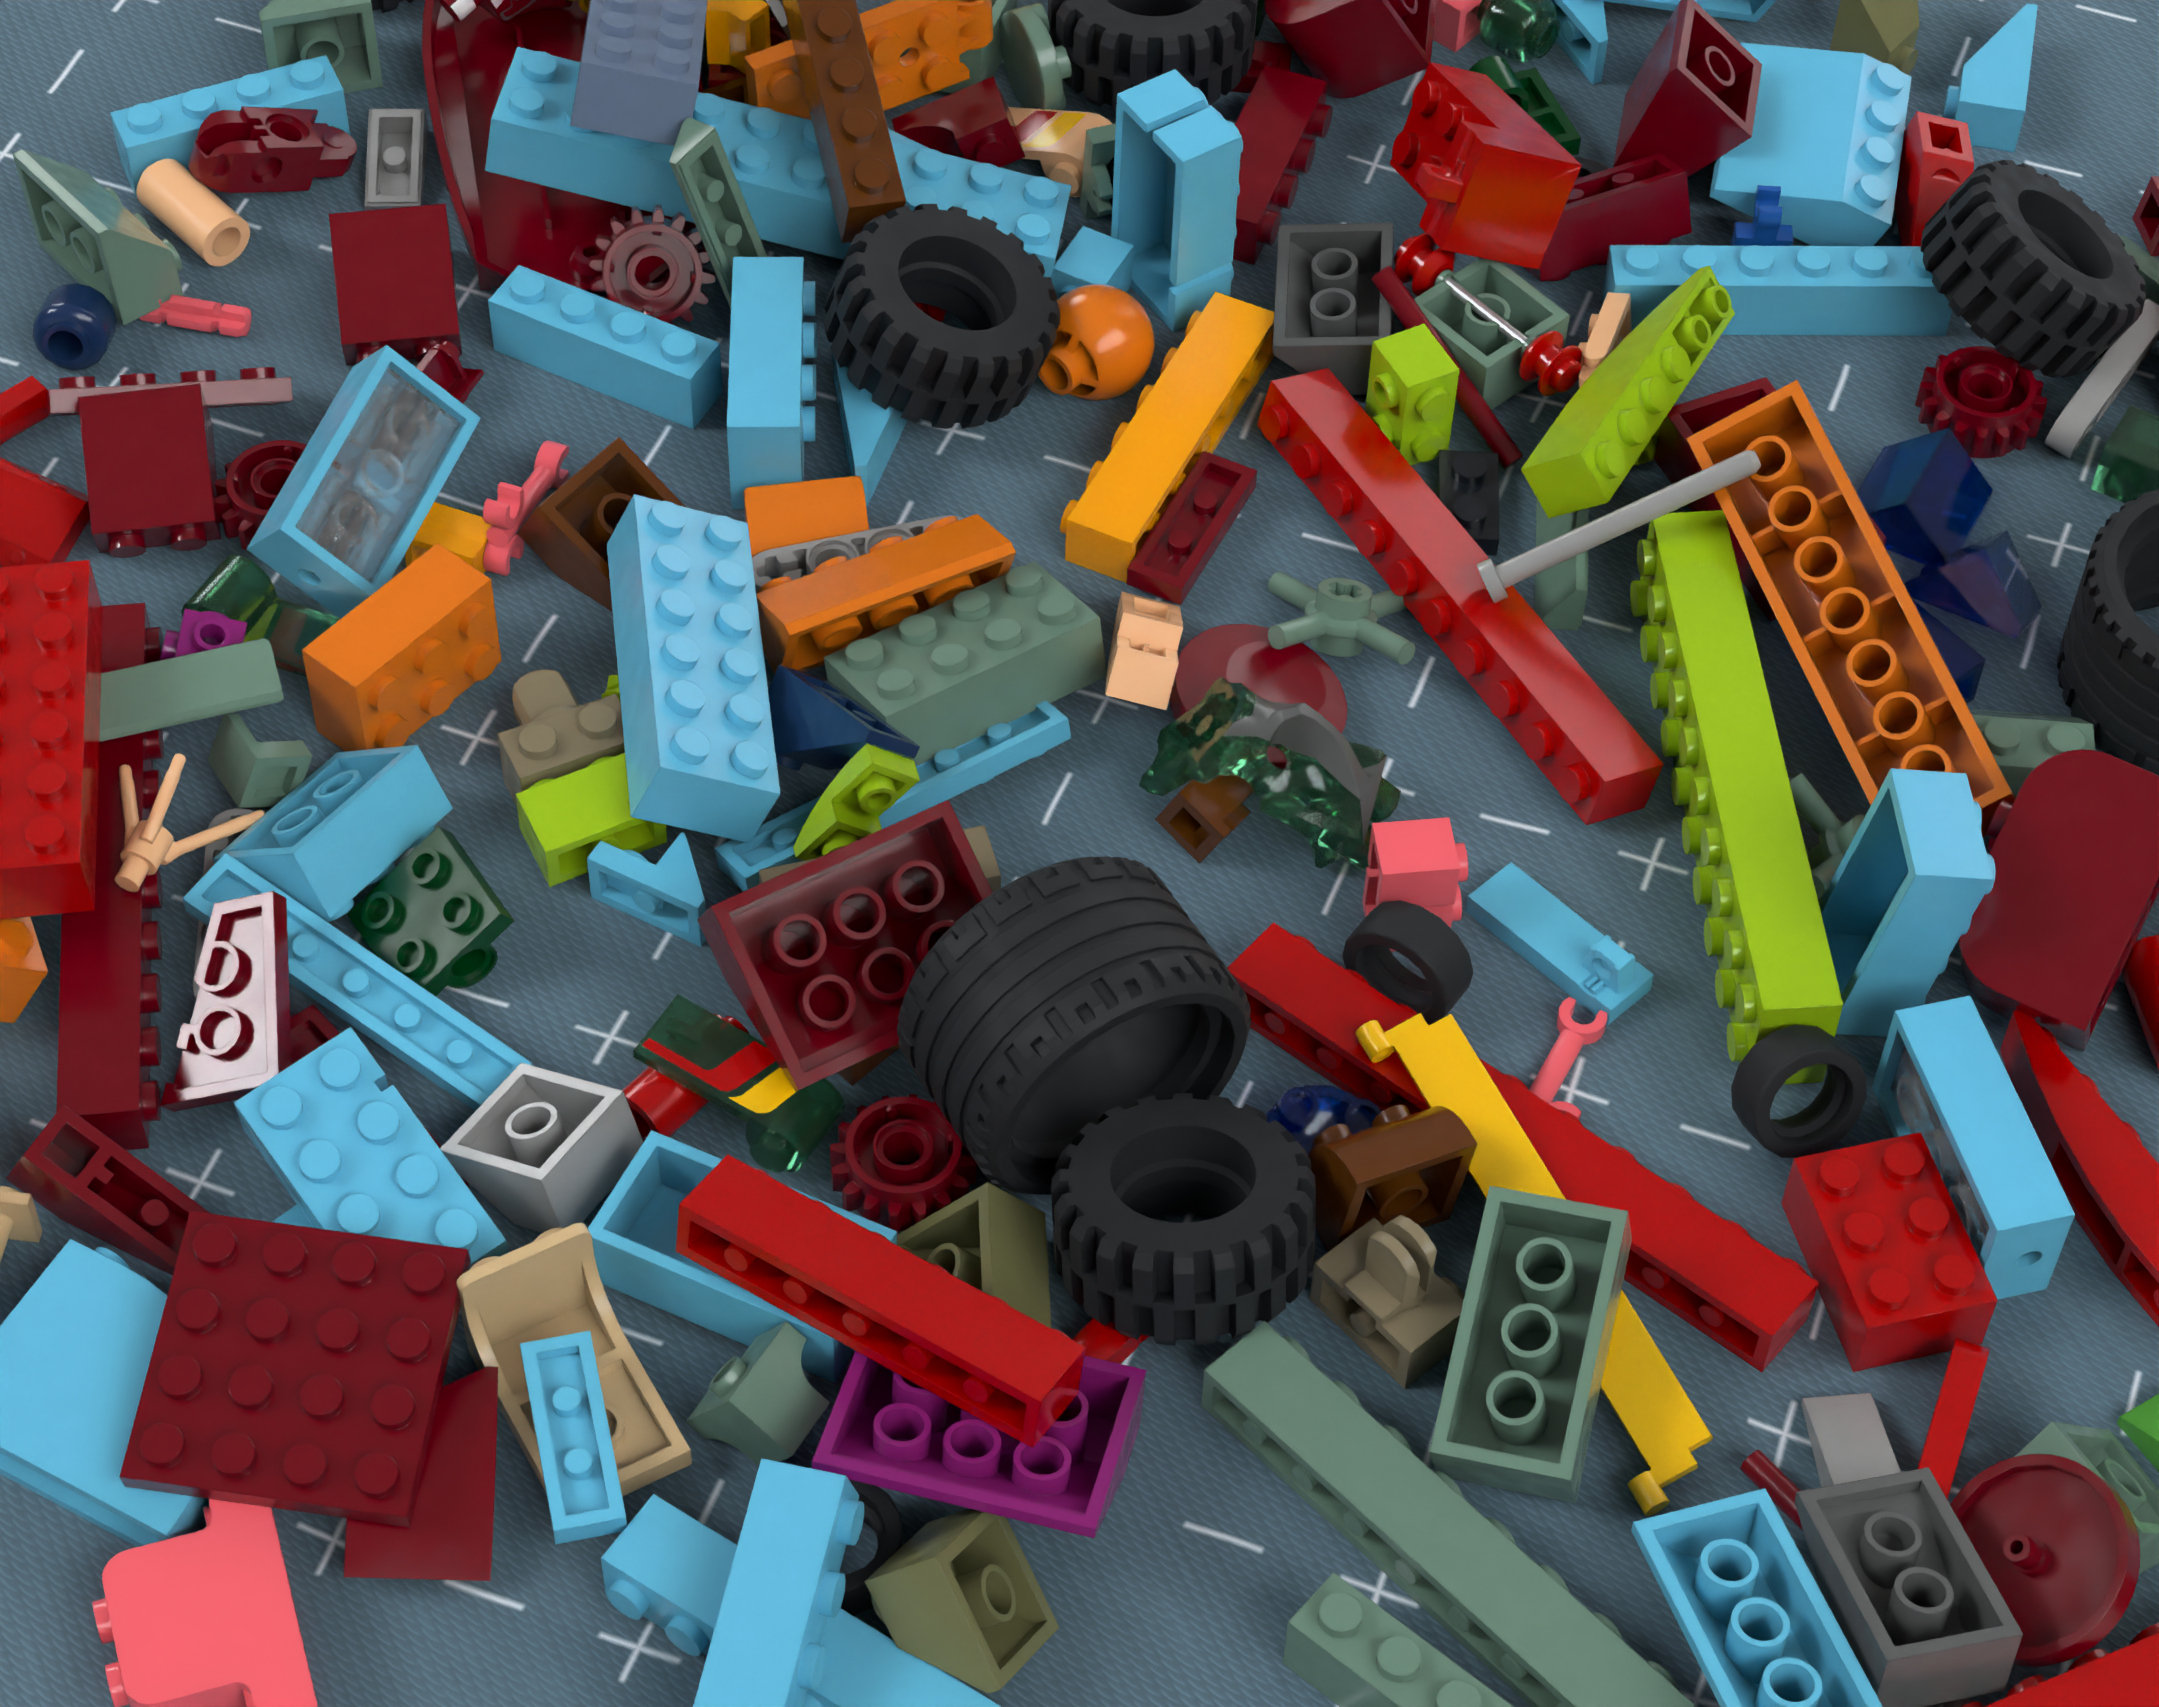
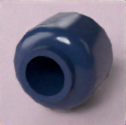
(74, 326)

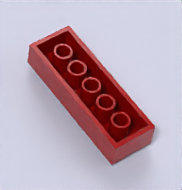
(49, 737)

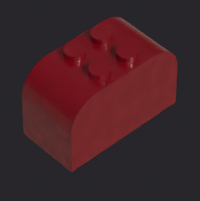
(1357, 41)
(2067, 892)

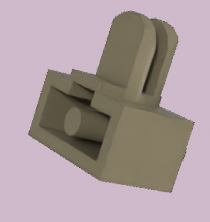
(556, 731)
(1388, 1298)

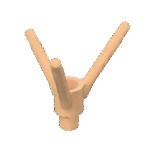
(148, 842)

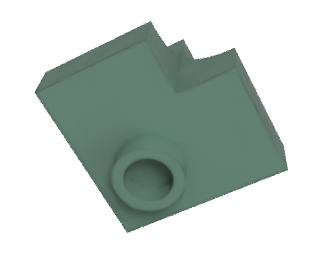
(761, 1399)

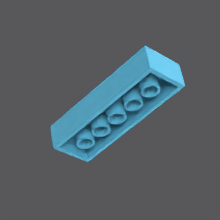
(691, 670)

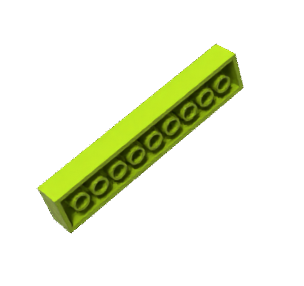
(1732, 786)

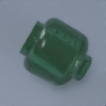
(1518, 27)

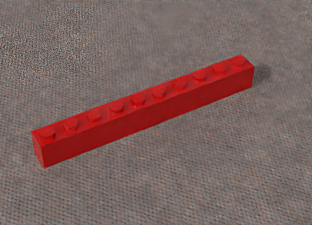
(1432, 562)
(1678, 1250)

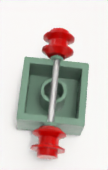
(1491, 322)

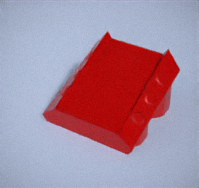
(37, 517)

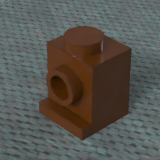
(1206, 813)

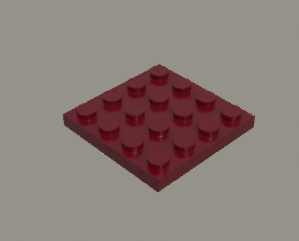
(297, 1369)

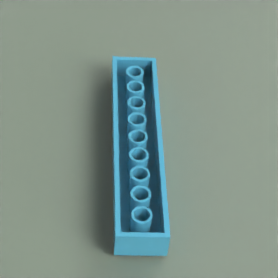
(769, 154)

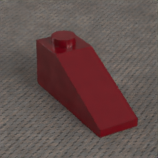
(104, 1190)

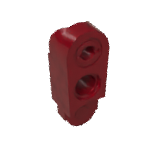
(268, 150)

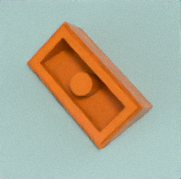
(804, 511)

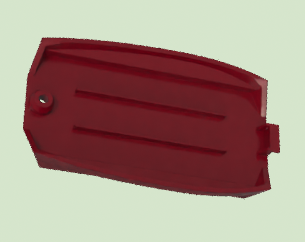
(501, 216)

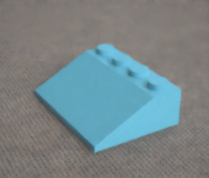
(1827, 136)

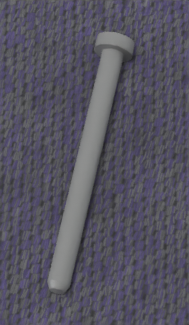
(1616, 523)

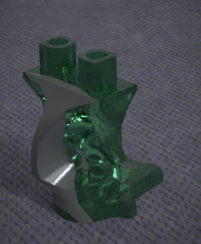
(1322, 767)

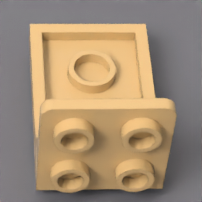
(555, 1292)

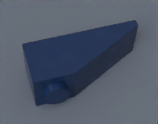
(823, 724)

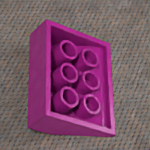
(924, 1446)

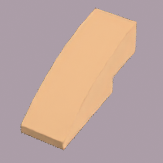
(1144, 651)

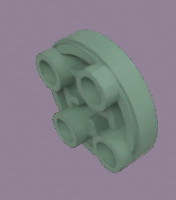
(1032, 60)

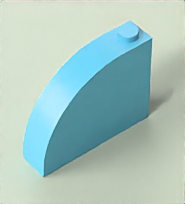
(72, 1392)

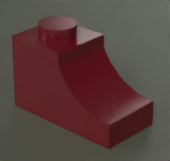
(966, 125)

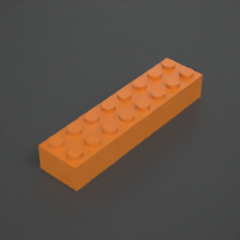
(1845, 602)

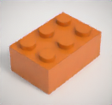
(403, 653)

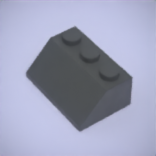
(1327, 300)

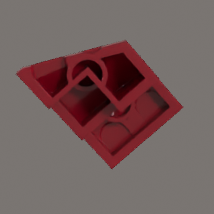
(454, 1501)

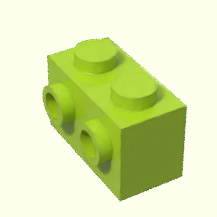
(1412, 392)
(574, 812)

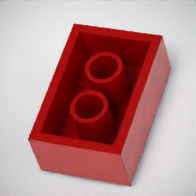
(1888, 1251)

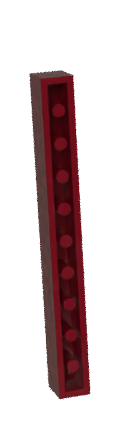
(109, 951)

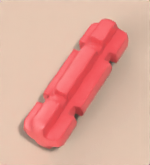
(202, 316)

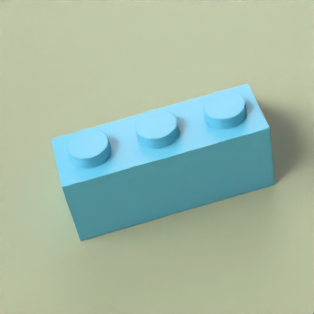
(344, 827)

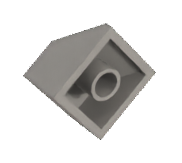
(546, 1147)

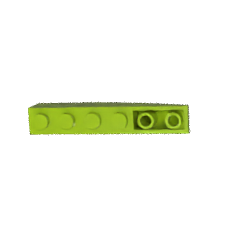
(1627, 399)

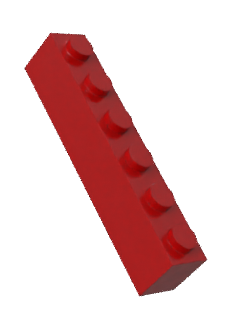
(880, 1300)

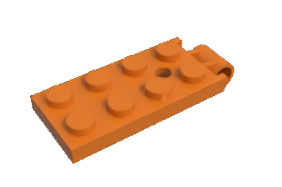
(931, 28)

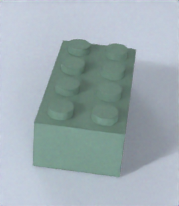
(974, 660)
(1531, 1344)

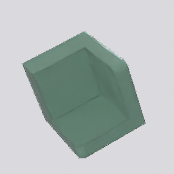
(253, 770)

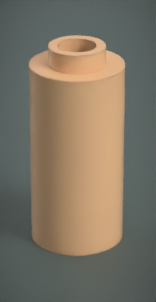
(193, 212)

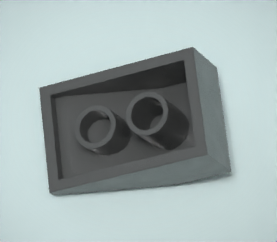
(1908, 1589)

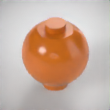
(1099, 345)

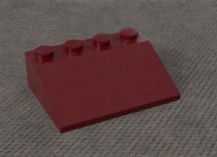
(837, 940)

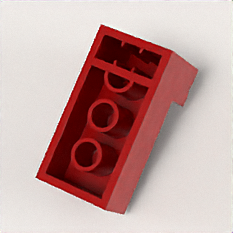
(1482, 168)

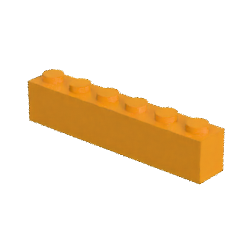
(1174, 422)

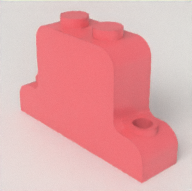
(205, 1618)

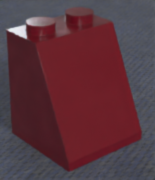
(1690, 94)
(394, 281)
(150, 469)

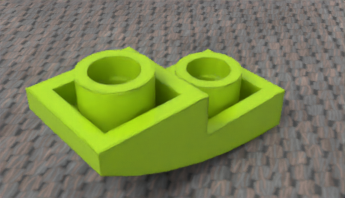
(855, 801)

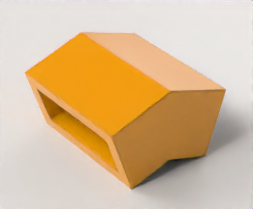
(736, 30)
(453, 529)

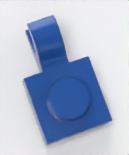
(1766, 222)

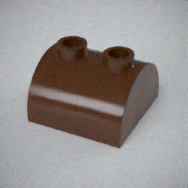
(1393, 1169)

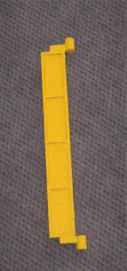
(1635, 1372)

